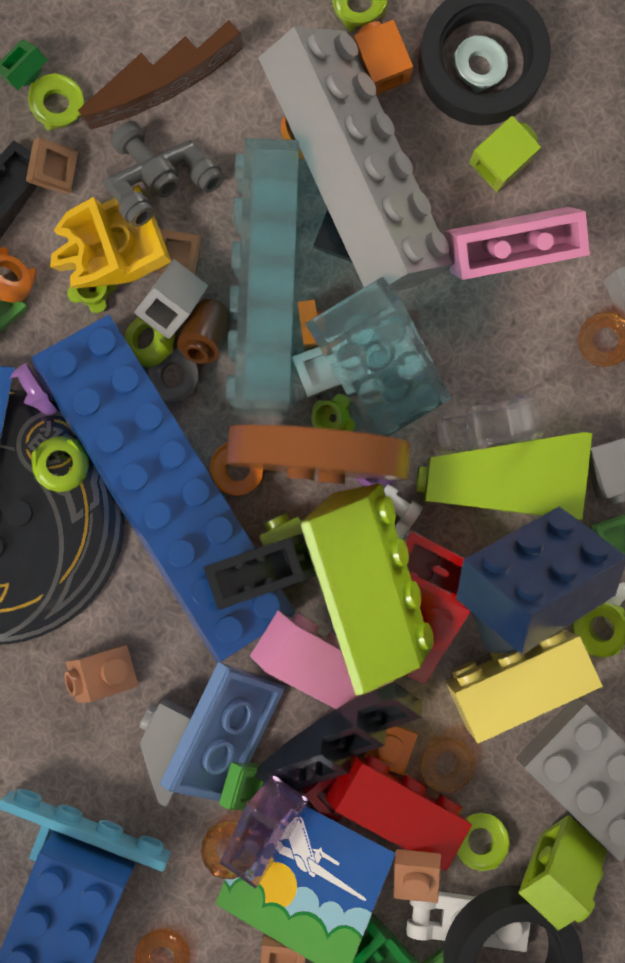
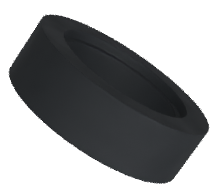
(477, 109)
(495, 910)

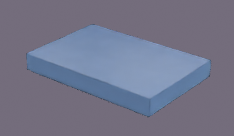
(222, 731)

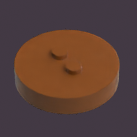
(318, 451)

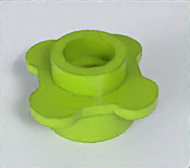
(95, 300)
(324, 410)

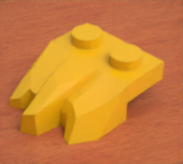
(106, 246)

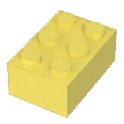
(520, 686)

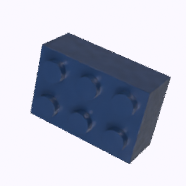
(540, 579)

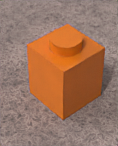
(383, 55)

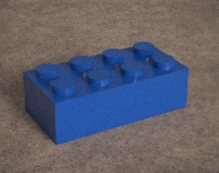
(66, 903)

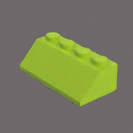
(368, 586)

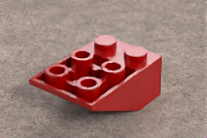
(438, 578)

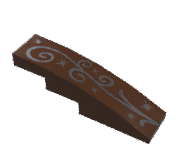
(148, 85)

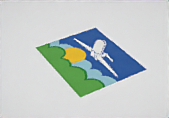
(315, 890)

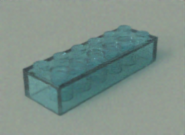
(266, 274)

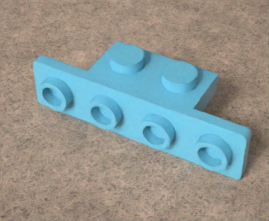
(70, 822)

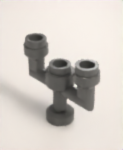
(155, 172)

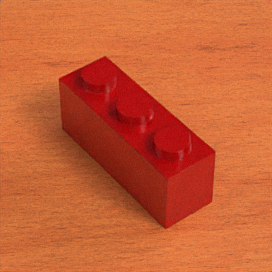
(399, 809)

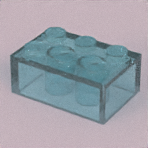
(379, 358)

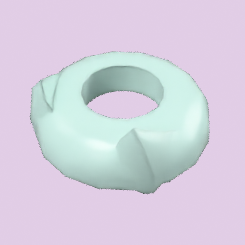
(486, 48)

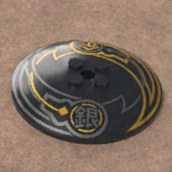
(52, 543)

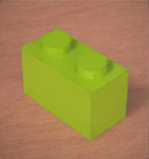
(564, 873)

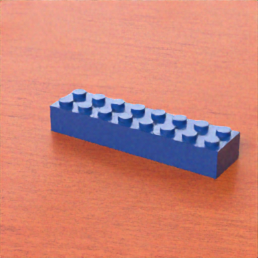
(154, 478)

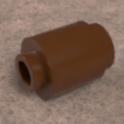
(205, 331)

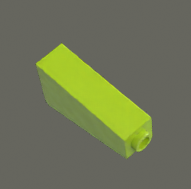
(512, 477)

